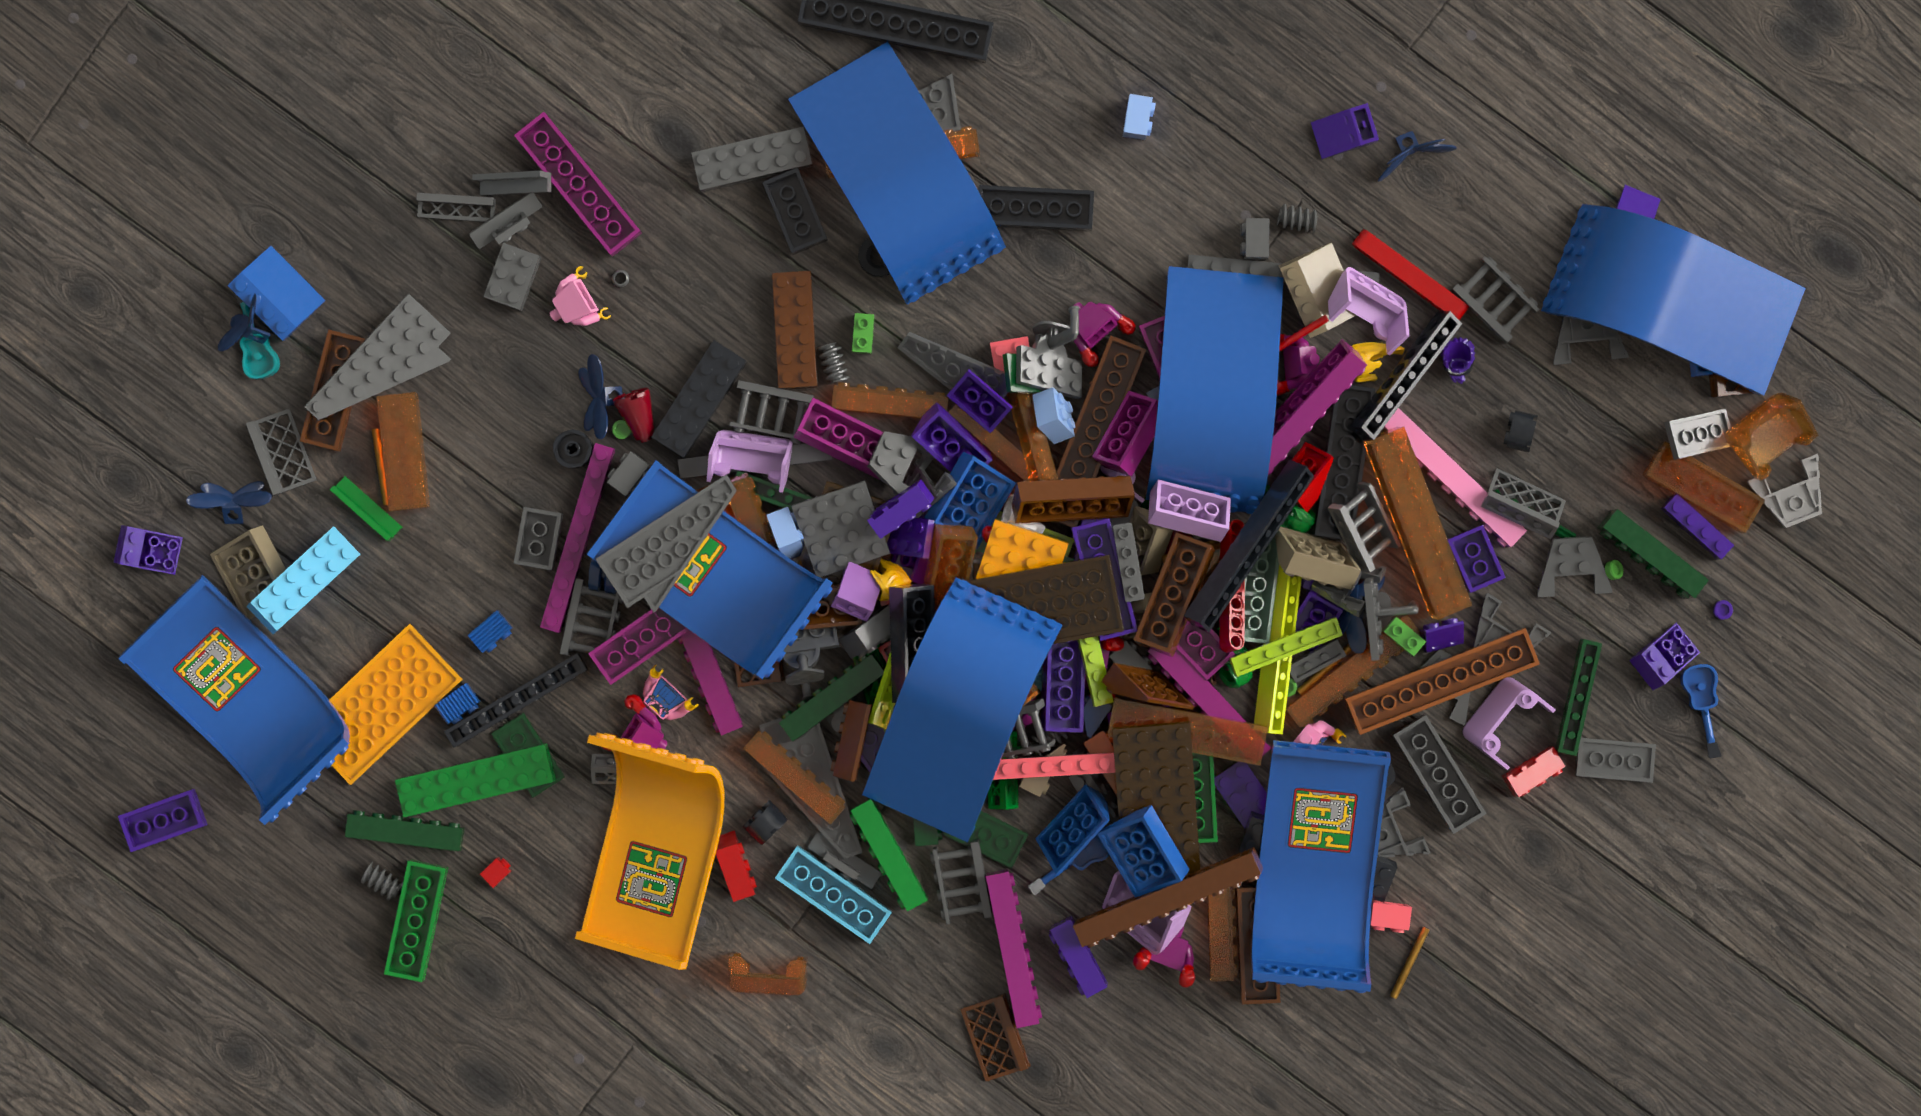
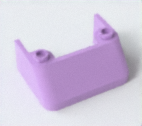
(1372, 303)
(750, 454)
(1492, 712)
(1156, 934)

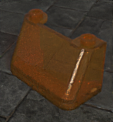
(1770, 432)
(790, 984)

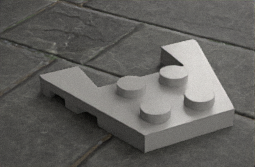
(1796, 501)

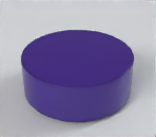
(1722, 609)

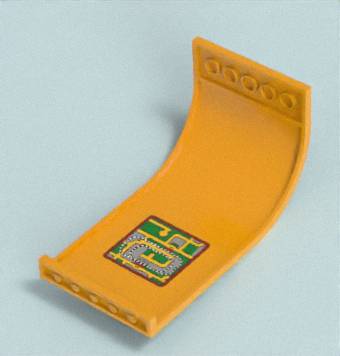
(654, 853)

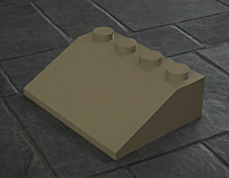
(1311, 283)
(1315, 559)
(248, 566)

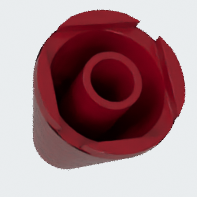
(637, 412)

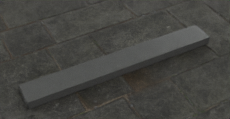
(800, 454)

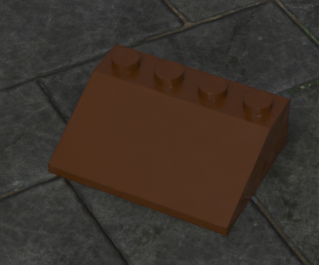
(1144, 685)

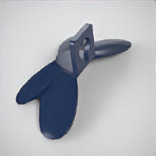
(1431, 146)
(242, 326)
(592, 381)
(218, 496)
(1354, 625)

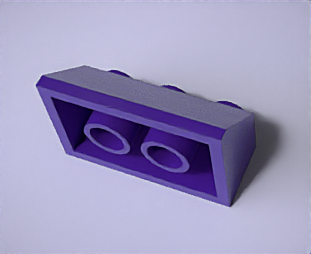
(979, 401)

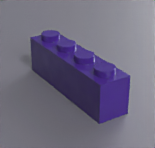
(1697, 526)

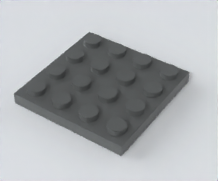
(838, 529)

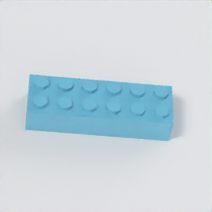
(303, 580)
(833, 894)

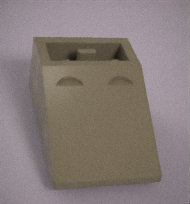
(1039, 785)

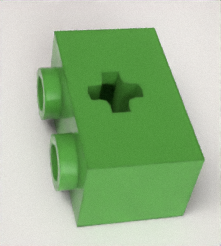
(863, 333)
(1404, 636)

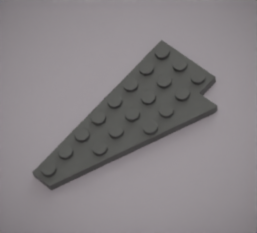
(393, 353)
(658, 554)
(815, 756)

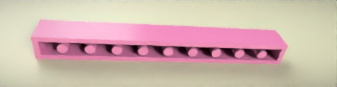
(1456, 481)

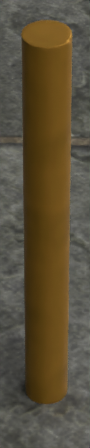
(380, 464)
(1319, 674)
(1409, 963)

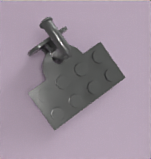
(1047, 361)
(1379, 614)
(805, 648)

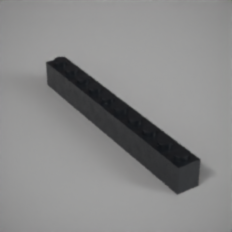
(1249, 545)

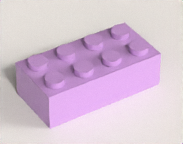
(1189, 510)

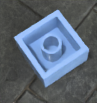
(1137, 117)
(1054, 415)
(786, 532)

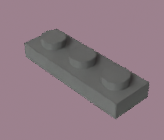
(1316, 660)

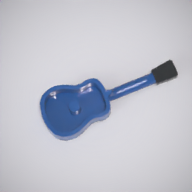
(1700, 685)
(1091, 853)

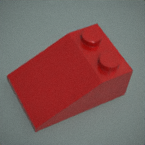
(1319, 464)

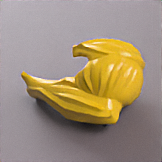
(1372, 351)
(891, 576)

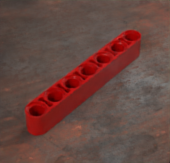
(1409, 274)
(1236, 613)

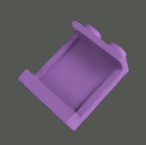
(856, 592)

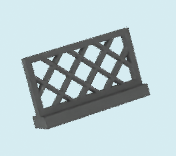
(265, 458)
(1519, 511)

